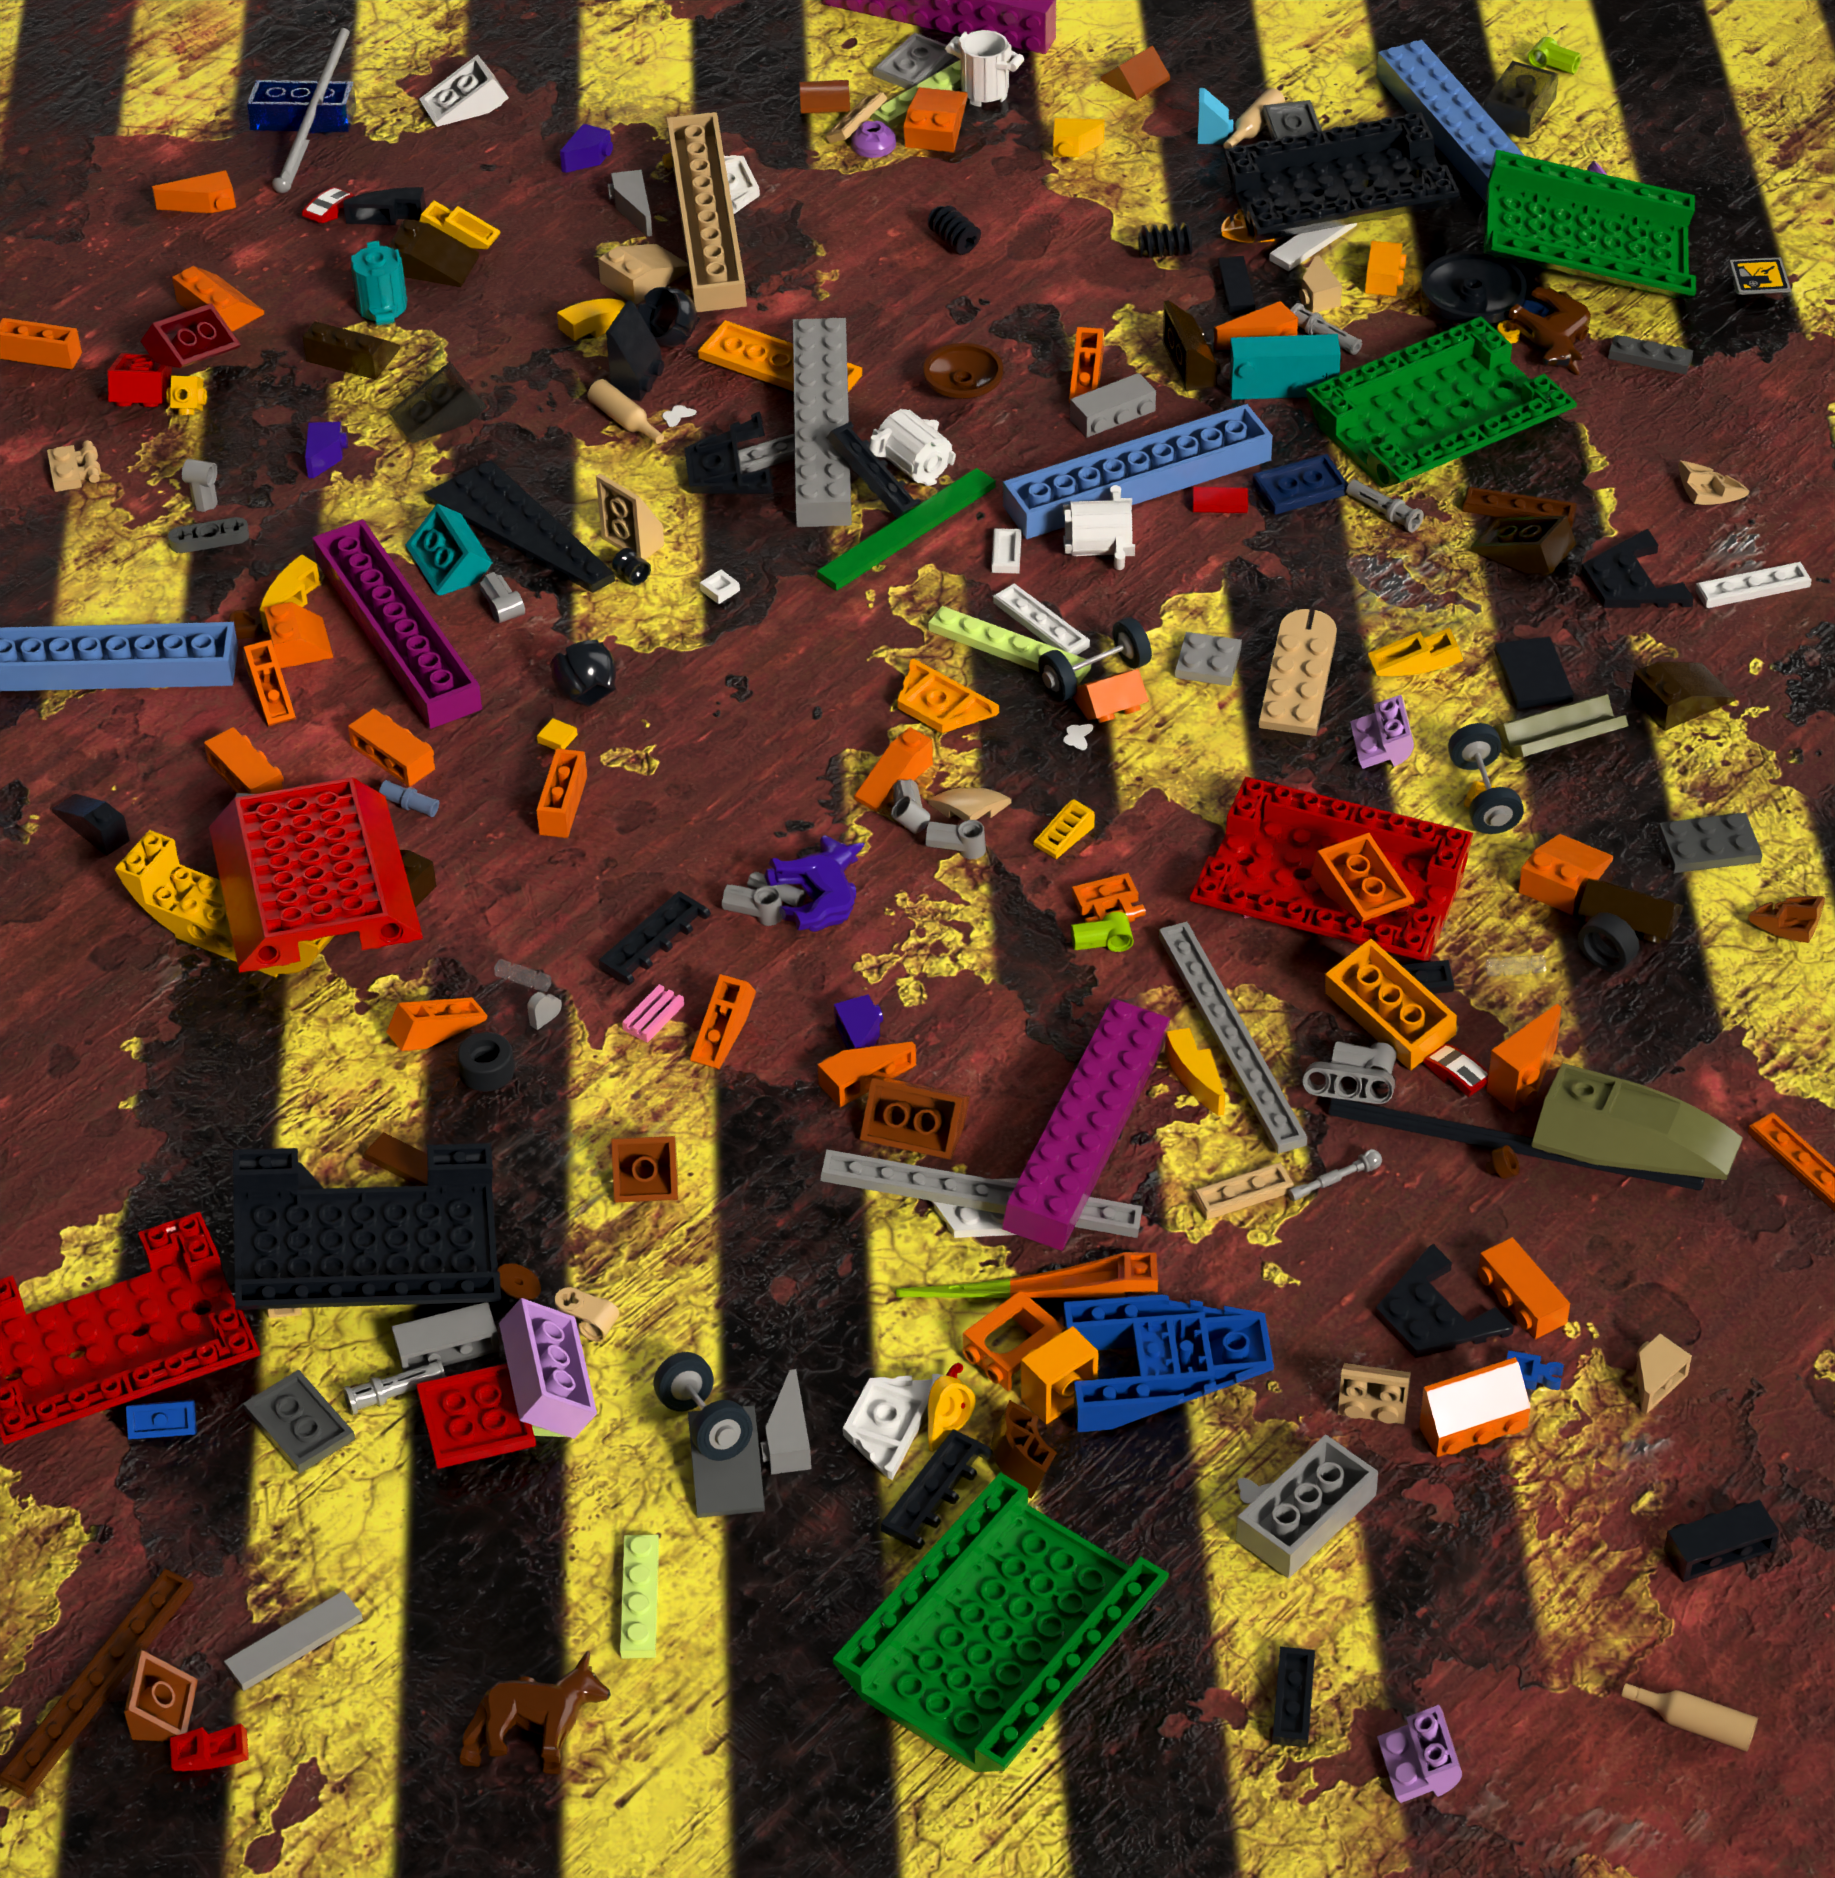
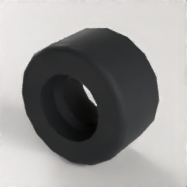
(487, 1075)

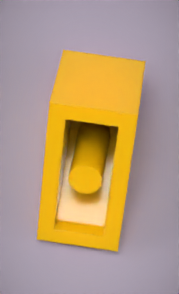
(1076, 136)

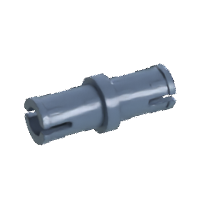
(409, 798)

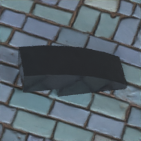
(385, 206)

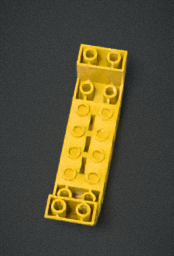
(190, 901)

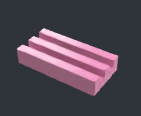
(648, 1011)

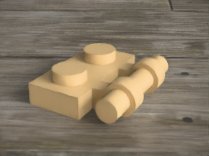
(65, 468)

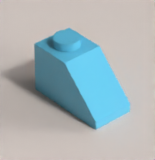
(1213, 120)

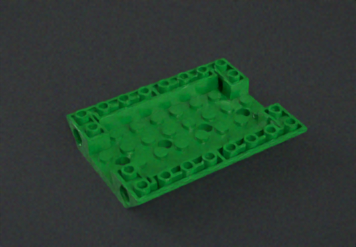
(1430, 388)

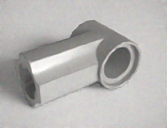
(201, 480)
(502, 601)
(908, 806)
(966, 837)
(762, 903)
(1378, 1056)

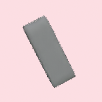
(1363, 1076)

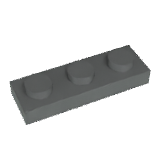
(1650, 354)

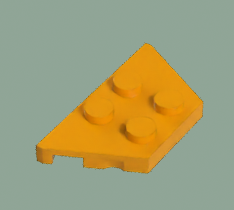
(941, 701)

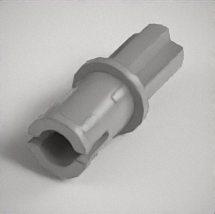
(788, 893)

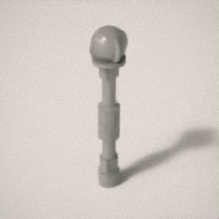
(1369, 1161)

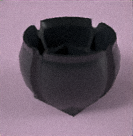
(661, 309)
(584, 672)

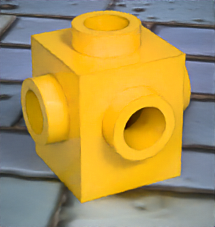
(180, 388)

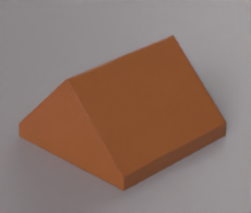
(1138, 74)
(645, 1169)
(158, 1699)

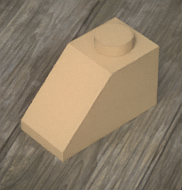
(1320, 287)
(1659, 1370)

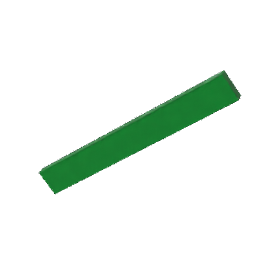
(906, 529)

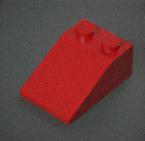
(138, 380)

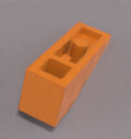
(196, 194)
(1267, 321)
(1087, 361)
(268, 682)
(903, 760)
(723, 1021)
(430, 1022)
(850, 1071)

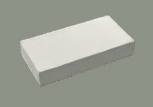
(1006, 551)

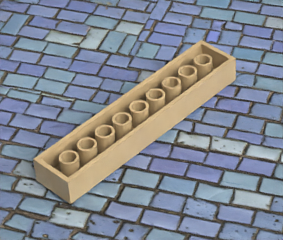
(706, 212)

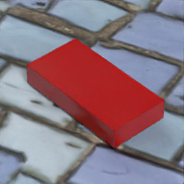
(1220, 500)

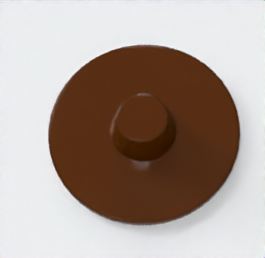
(519, 1282)

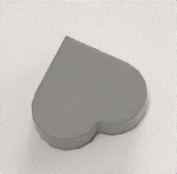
(543, 1009)

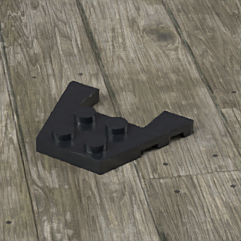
(716, 464)
(1623, 583)
(1426, 1319)

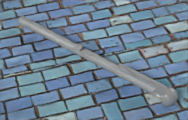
(300, 144)

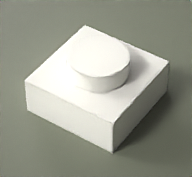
(719, 586)

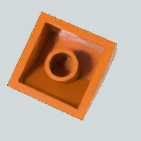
(297, 634)
(1111, 694)

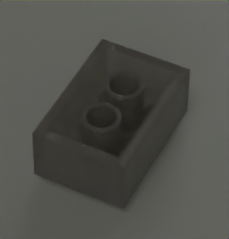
(1521, 98)

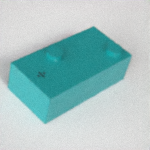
(1281, 365)

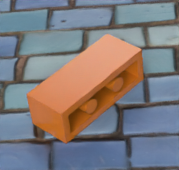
(39, 343)
(391, 747)
(242, 764)
(562, 793)
(1523, 1288)

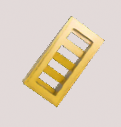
(1073, 813)

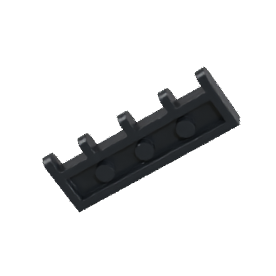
(872, 470)
(651, 936)
(933, 1487)

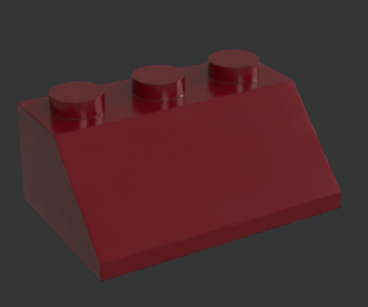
(189, 337)

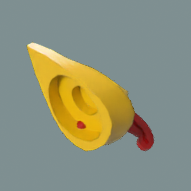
(948, 1406)

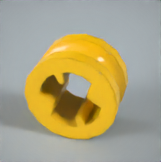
(1511, 335)

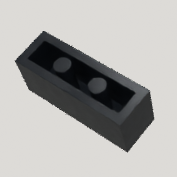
(1721, 1540)

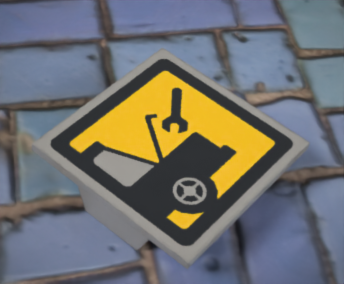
(1759, 276)

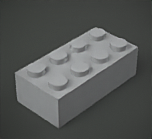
(1306, 1506)

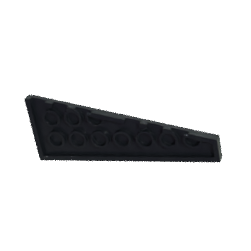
(516, 520)

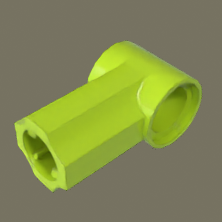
(1548, 53)
(1111, 932)

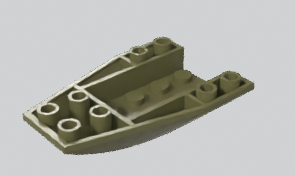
(1631, 1127)

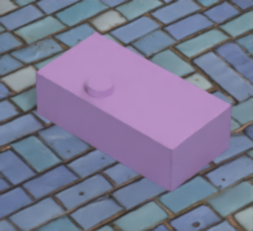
(547, 1368)

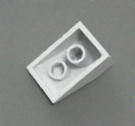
(464, 94)

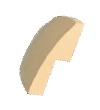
(1709, 487)
(969, 803)

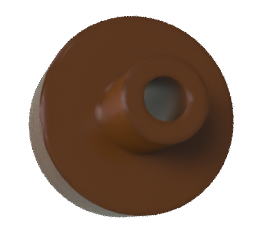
(1504, 1162)

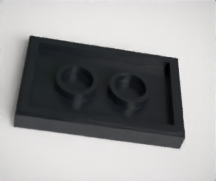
(1533, 672)

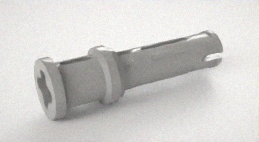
(1314, 324)
(1394, 510)
(378, 1390)

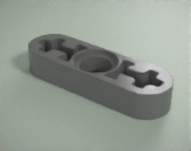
(182, 539)

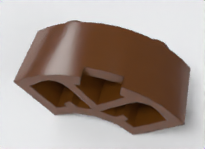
(1020, 1448)

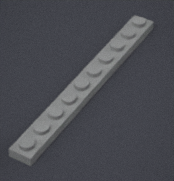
(1233, 1038)
(962, 1190)

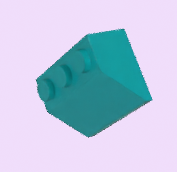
(448, 551)

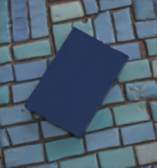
(1300, 484)

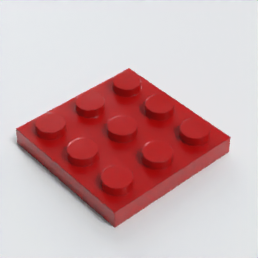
(473, 1416)

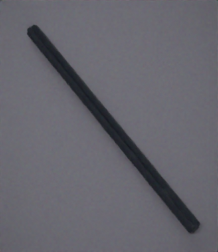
(1486, 1138)

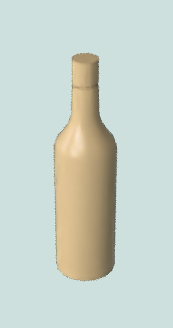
(1252, 120)
(622, 409)
(1698, 1715)

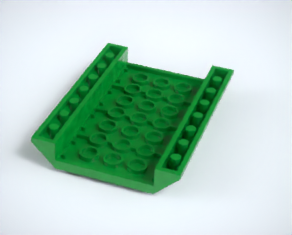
(1589, 224)
(994, 1628)

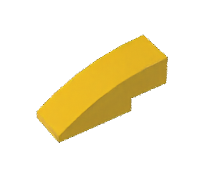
(460, 225)
(589, 317)
(292, 585)
(1416, 654)
(1195, 1069)

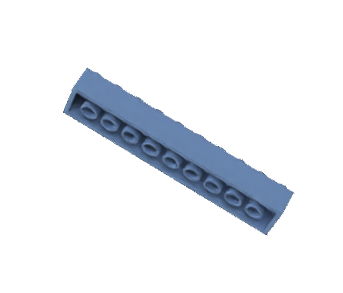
(1454, 117)
(1140, 467)
(117, 656)

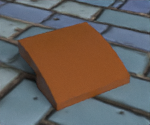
(824, 96)

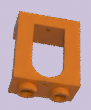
(1002, 1366)

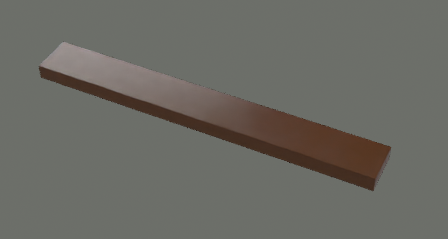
(95, 1683)

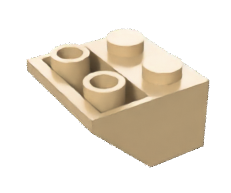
(1373, 1393)

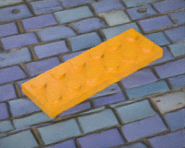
(757, 355)

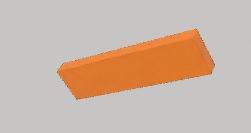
(1796, 1156)

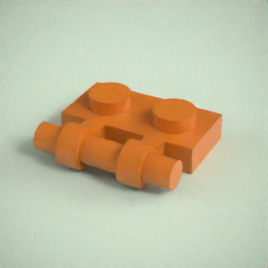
(1107, 894)

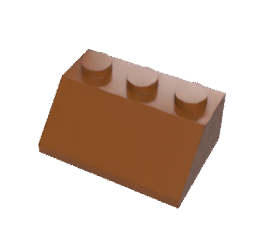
(914, 1117)

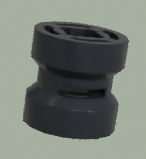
(631, 566)

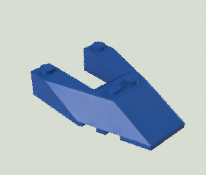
(1179, 1354)

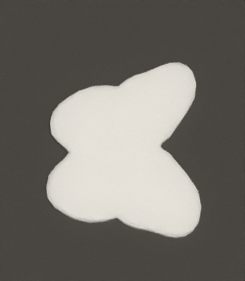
(673, 417)
(1076, 735)
(1250, 1490)

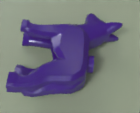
(823, 881)

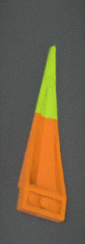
(1095, 1279)

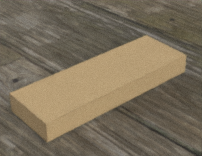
(856, 117)
(1243, 1191)

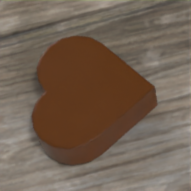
(246, 625)

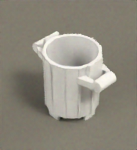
(984, 64)
(913, 446)
(1100, 528)

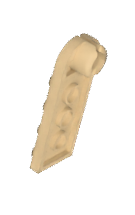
(1299, 673)

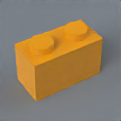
(1385, 268)

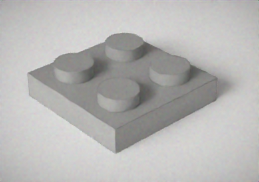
(1208, 658)

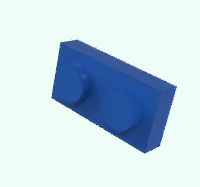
(161, 1419)

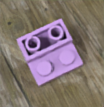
(1383, 734)
(1421, 1756)

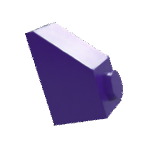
(586, 148)
(324, 446)
(858, 1022)

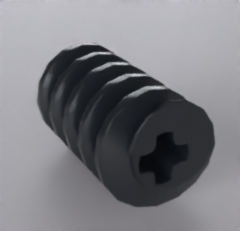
(954, 228)
(1164, 239)

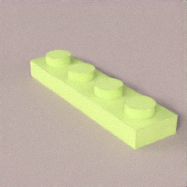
(639, 1596)

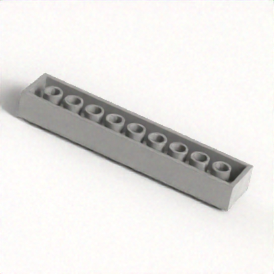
(819, 408)

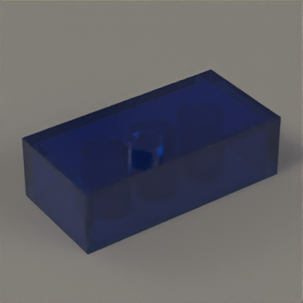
(283, 104)

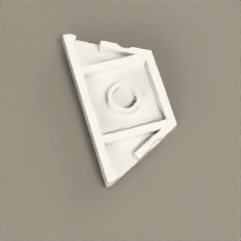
(741, 182)
(972, 1222)
(888, 1419)

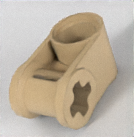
(592, 1314)

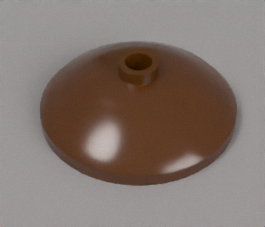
(963, 370)

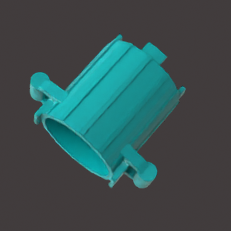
(379, 283)

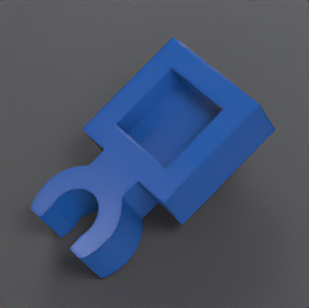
(1535, 1373)

